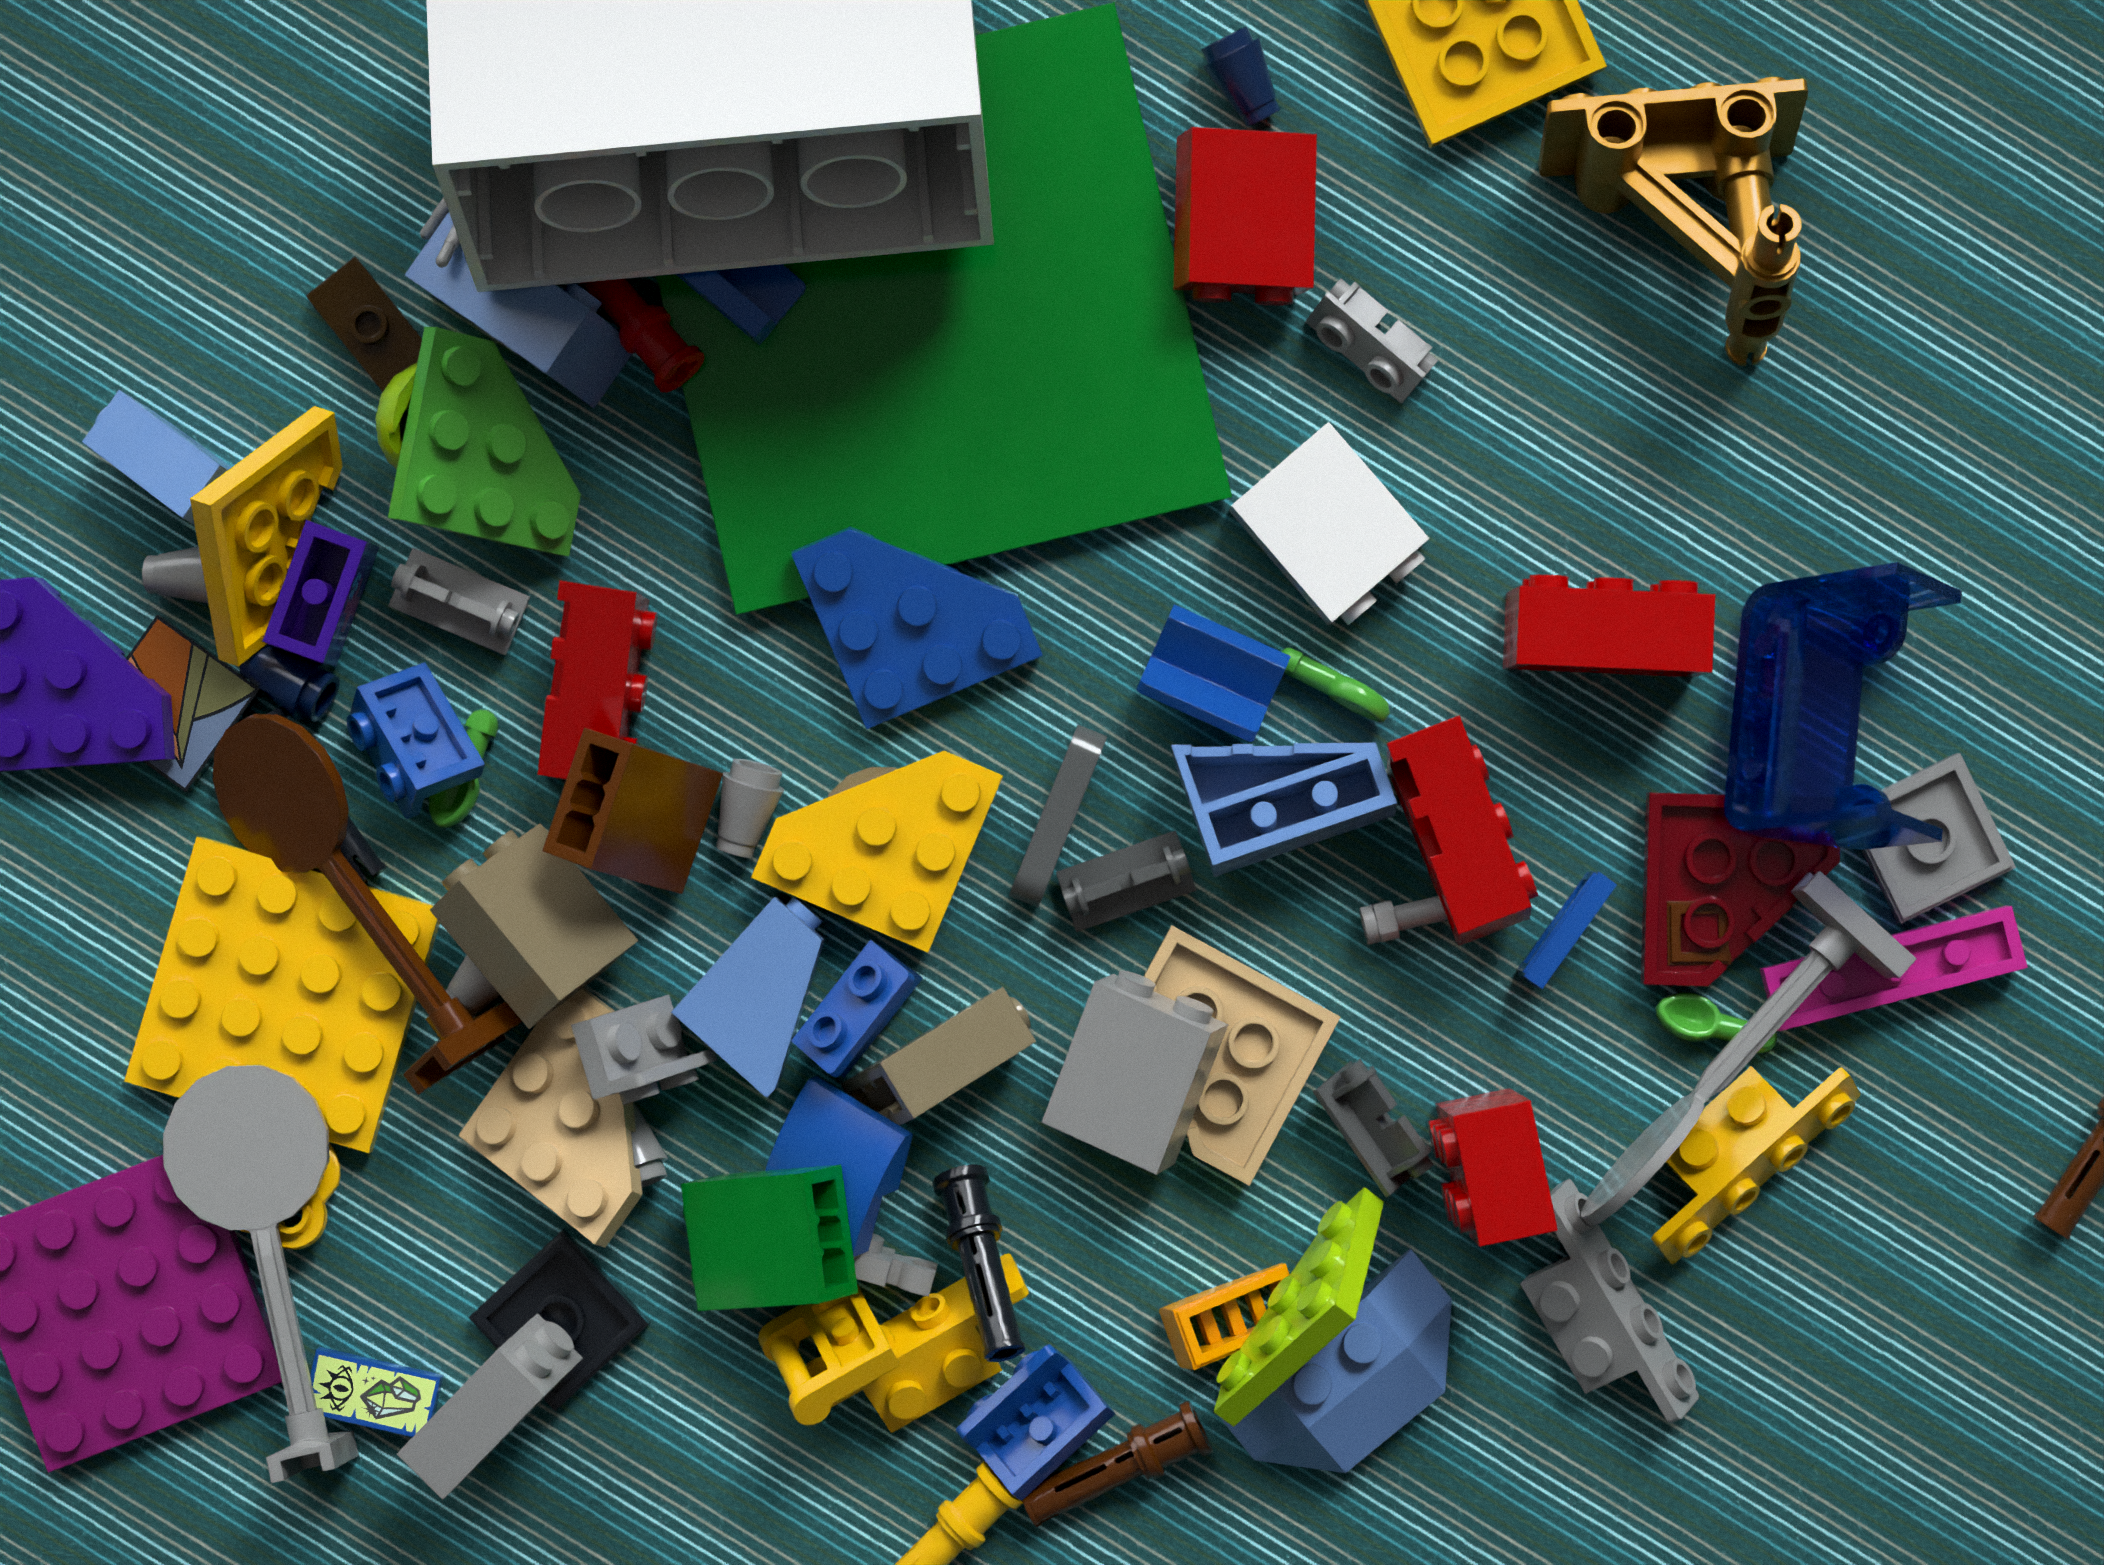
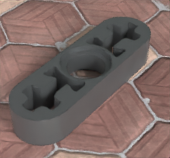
(1058, 816)

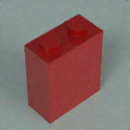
(1245, 214)

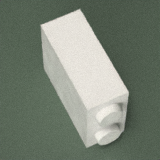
(1330, 526)

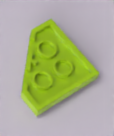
(1304, 1307)

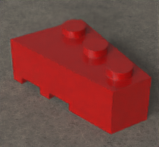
(594, 670)
(1460, 830)

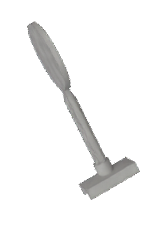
(1846, 932)
(246, 1156)

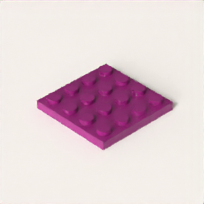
(125, 1314)

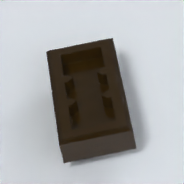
(367, 322)

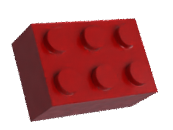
(1609, 627)
(1493, 1166)

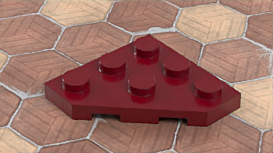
(1705, 860)

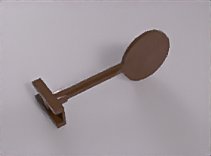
(293, 808)

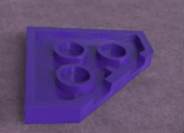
(71, 689)

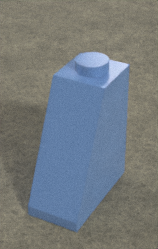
(154, 453)
(757, 992)

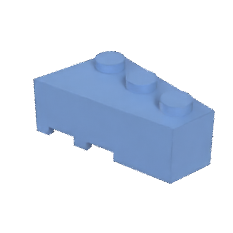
(541, 324)
(1280, 798)

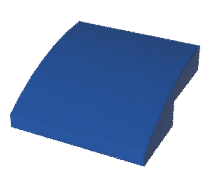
(836, 1130)

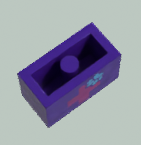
(320, 593)

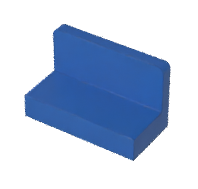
(749, 296)
(1213, 673)

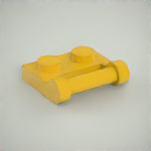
(848, 1343)

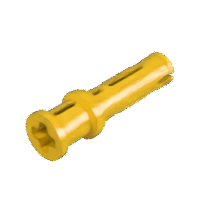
(963, 1520)

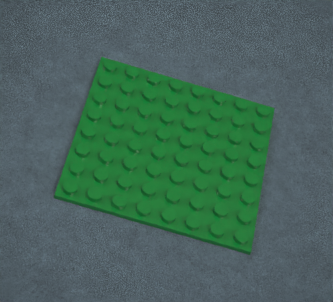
(975, 386)

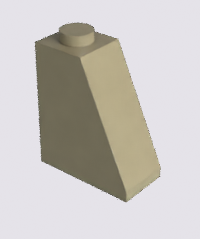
(943, 1058)

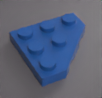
(909, 623)

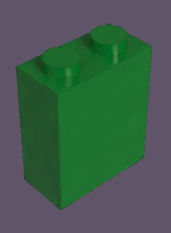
(769, 1238)

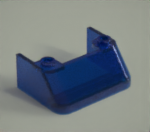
(1801, 706)

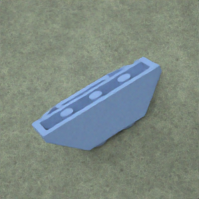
(1363, 1380)

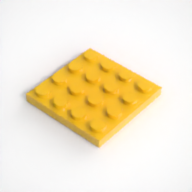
(280, 979)

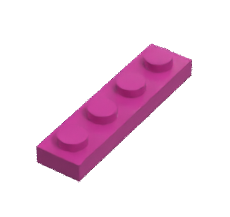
(1946, 957)

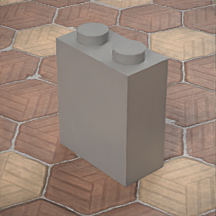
(1135, 1071)
(490, 1405)

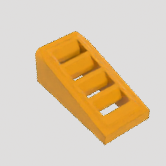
(1180, 1330)

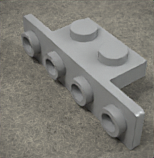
(1600, 1314)

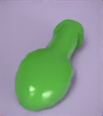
(1340, 688)
(454, 804)
(1698, 1019)

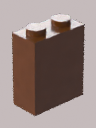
(632, 811)

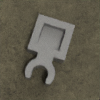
(883, 1266)

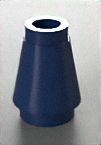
(1242, 75)
(293, 682)

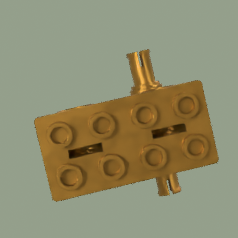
(1726, 134)

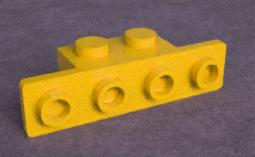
(1739, 1146)
(936, 1352)

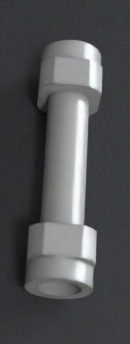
(1384, 921)

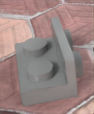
(635, 1049)

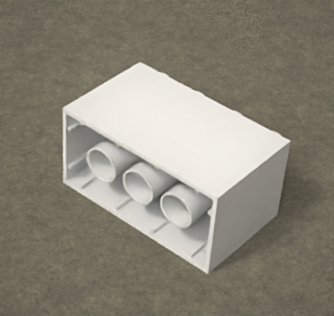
(703, 134)

